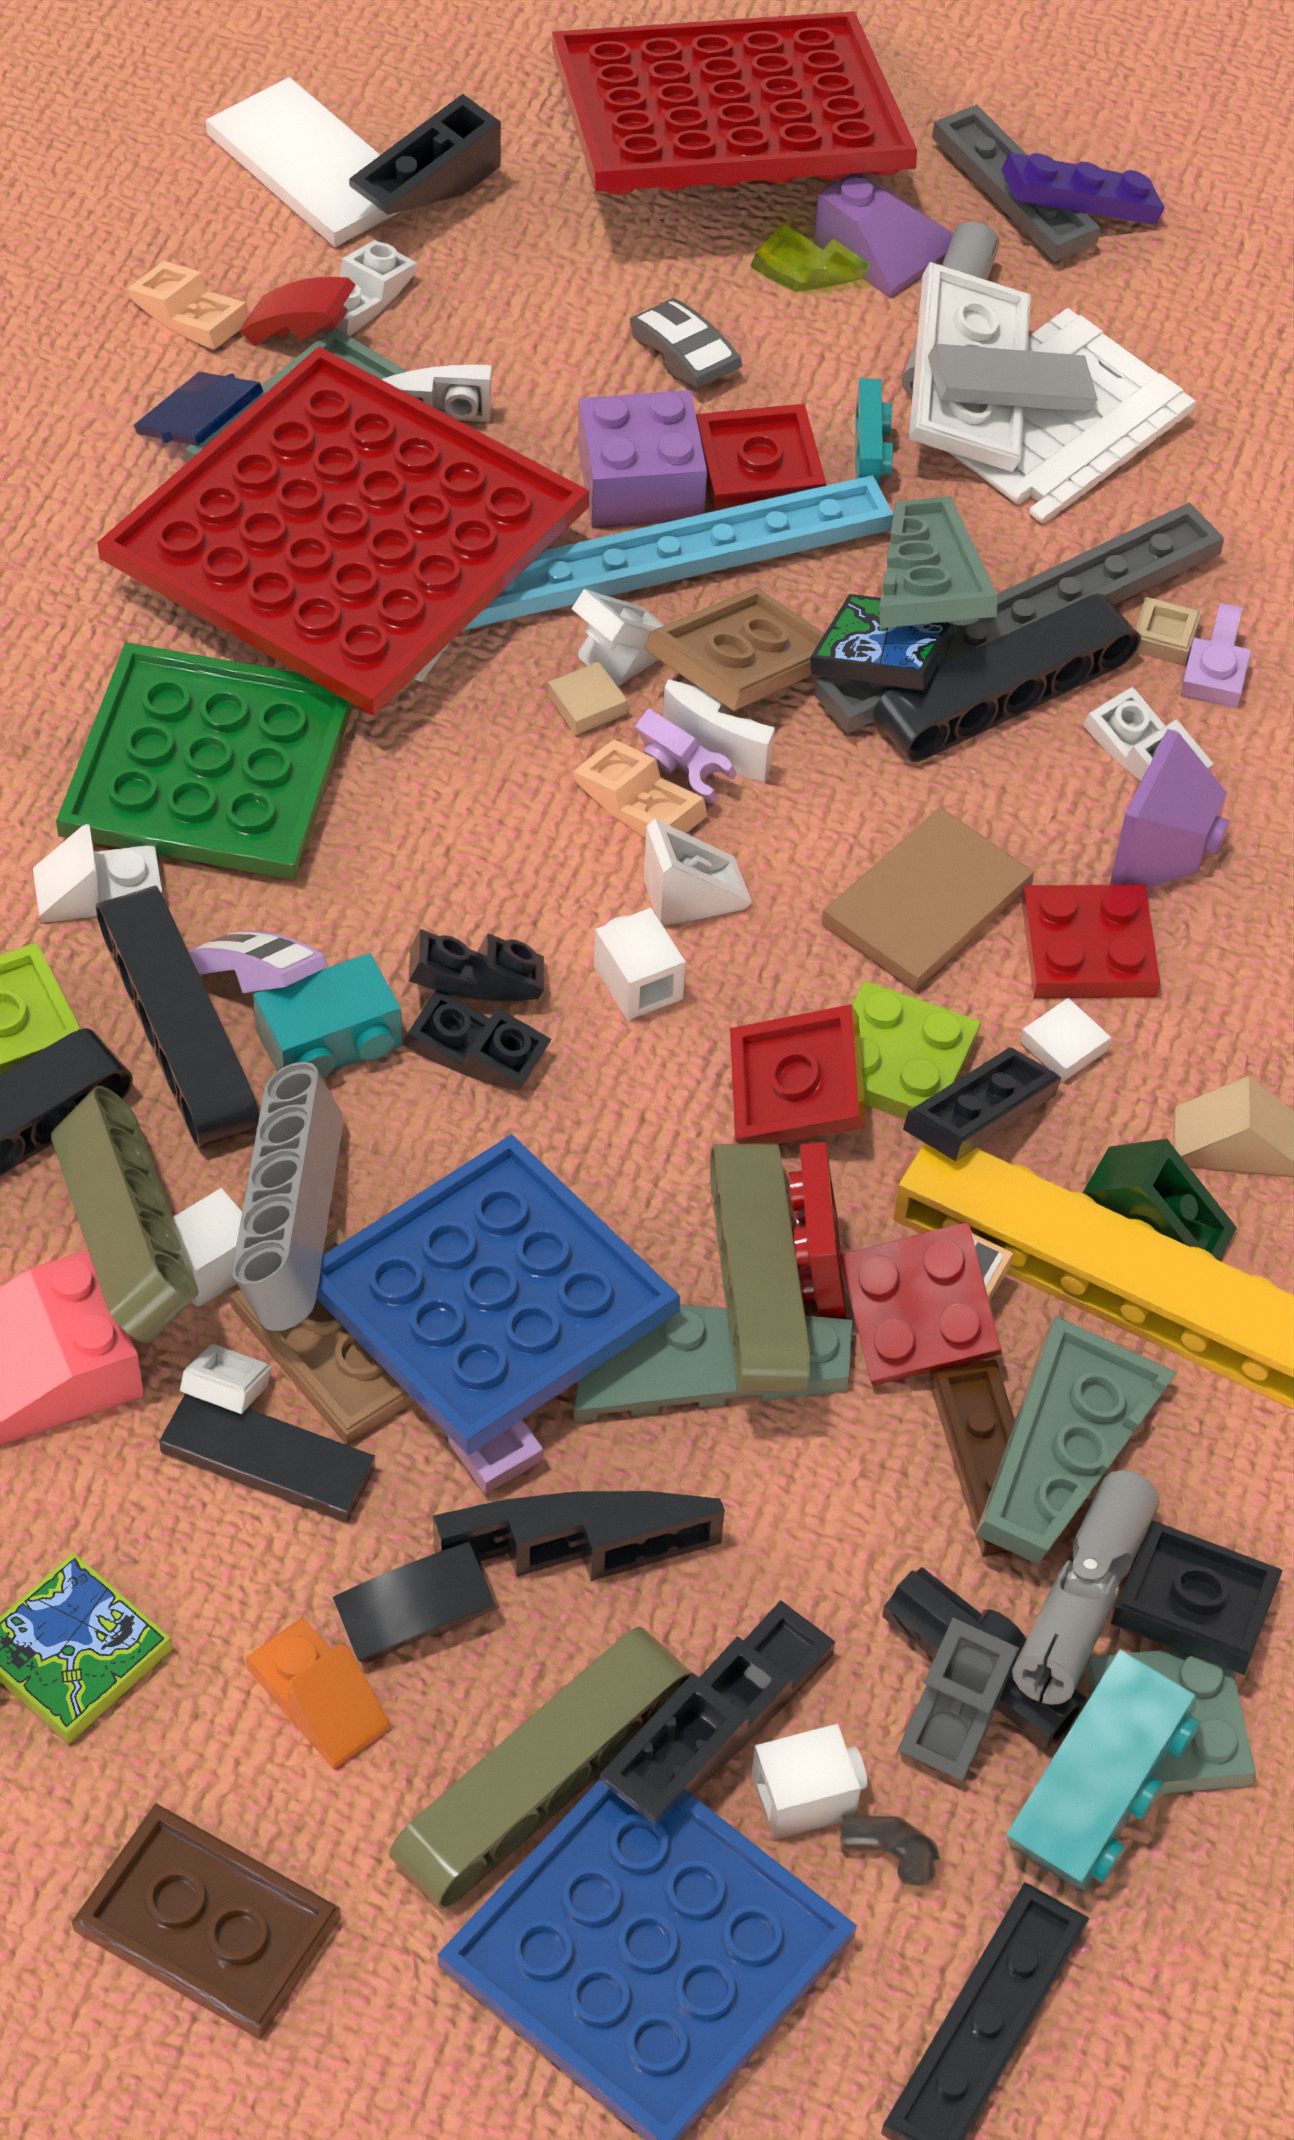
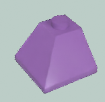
(881, 230)
(1170, 818)

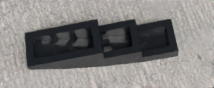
(602, 1527)
(717, 1713)

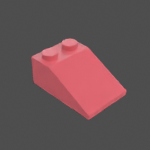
(60, 1349)

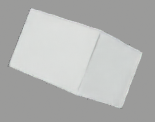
(690, 877)

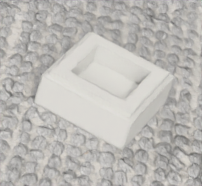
(1065, 1039)
(225, 1378)

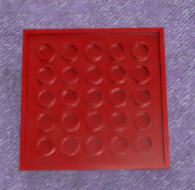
(730, 102)
(344, 528)

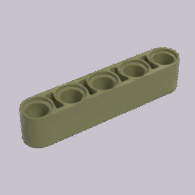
(124, 1215)
(759, 1269)
(537, 1768)

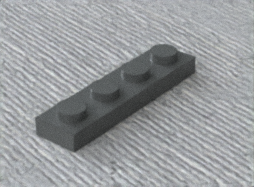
(980, 151)

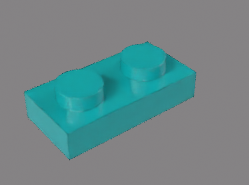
(872, 422)

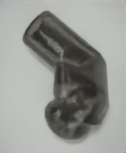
(896, 1837)

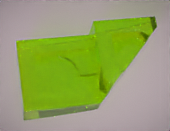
(804, 266)

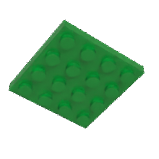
(206, 761)

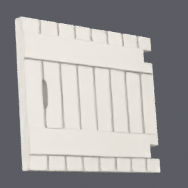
(1074, 450)

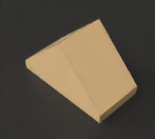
(1236, 1130)

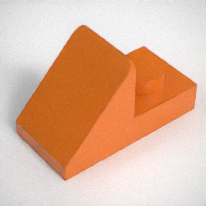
(320, 1691)

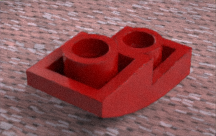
(299, 308)

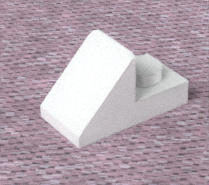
(615, 635)
(77, 878)

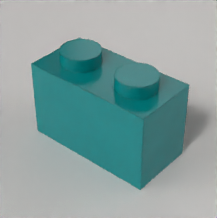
(330, 1017)

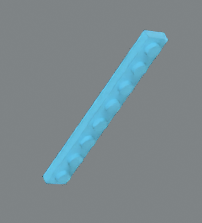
(694, 547)

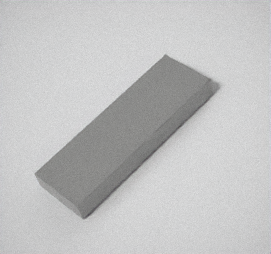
(1012, 377)

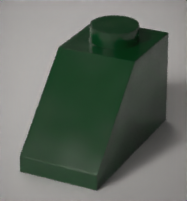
(1159, 1188)

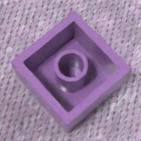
(641, 458)

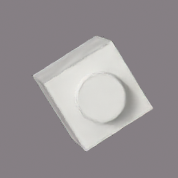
(639, 963)
(209, 1240)
(807, 1781)

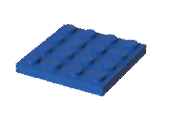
(492, 1293)
(647, 1955)

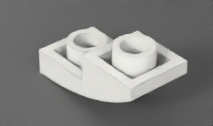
(378, 277)
(452, 389)
(1134, 732)
(739, 739)

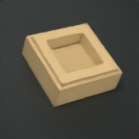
(1167, 630)
(587, 698)

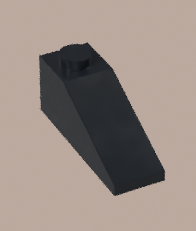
(434, 160)

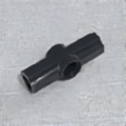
(923, 1611)

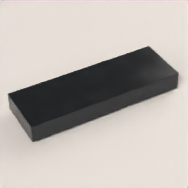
(982, 1103)
(269, 1456)

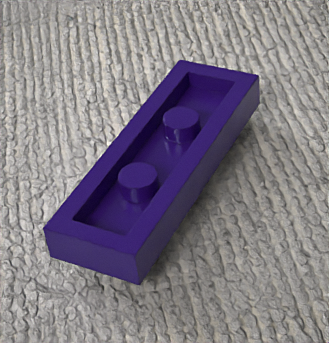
(1082, 188)

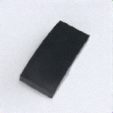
(495, 972)
(483, 1048)
(415, 1602)

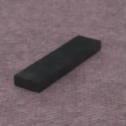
(987, 2020)

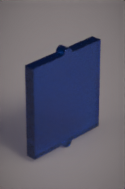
(198, 408)

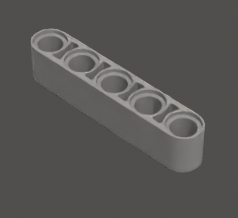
(288, 1197)

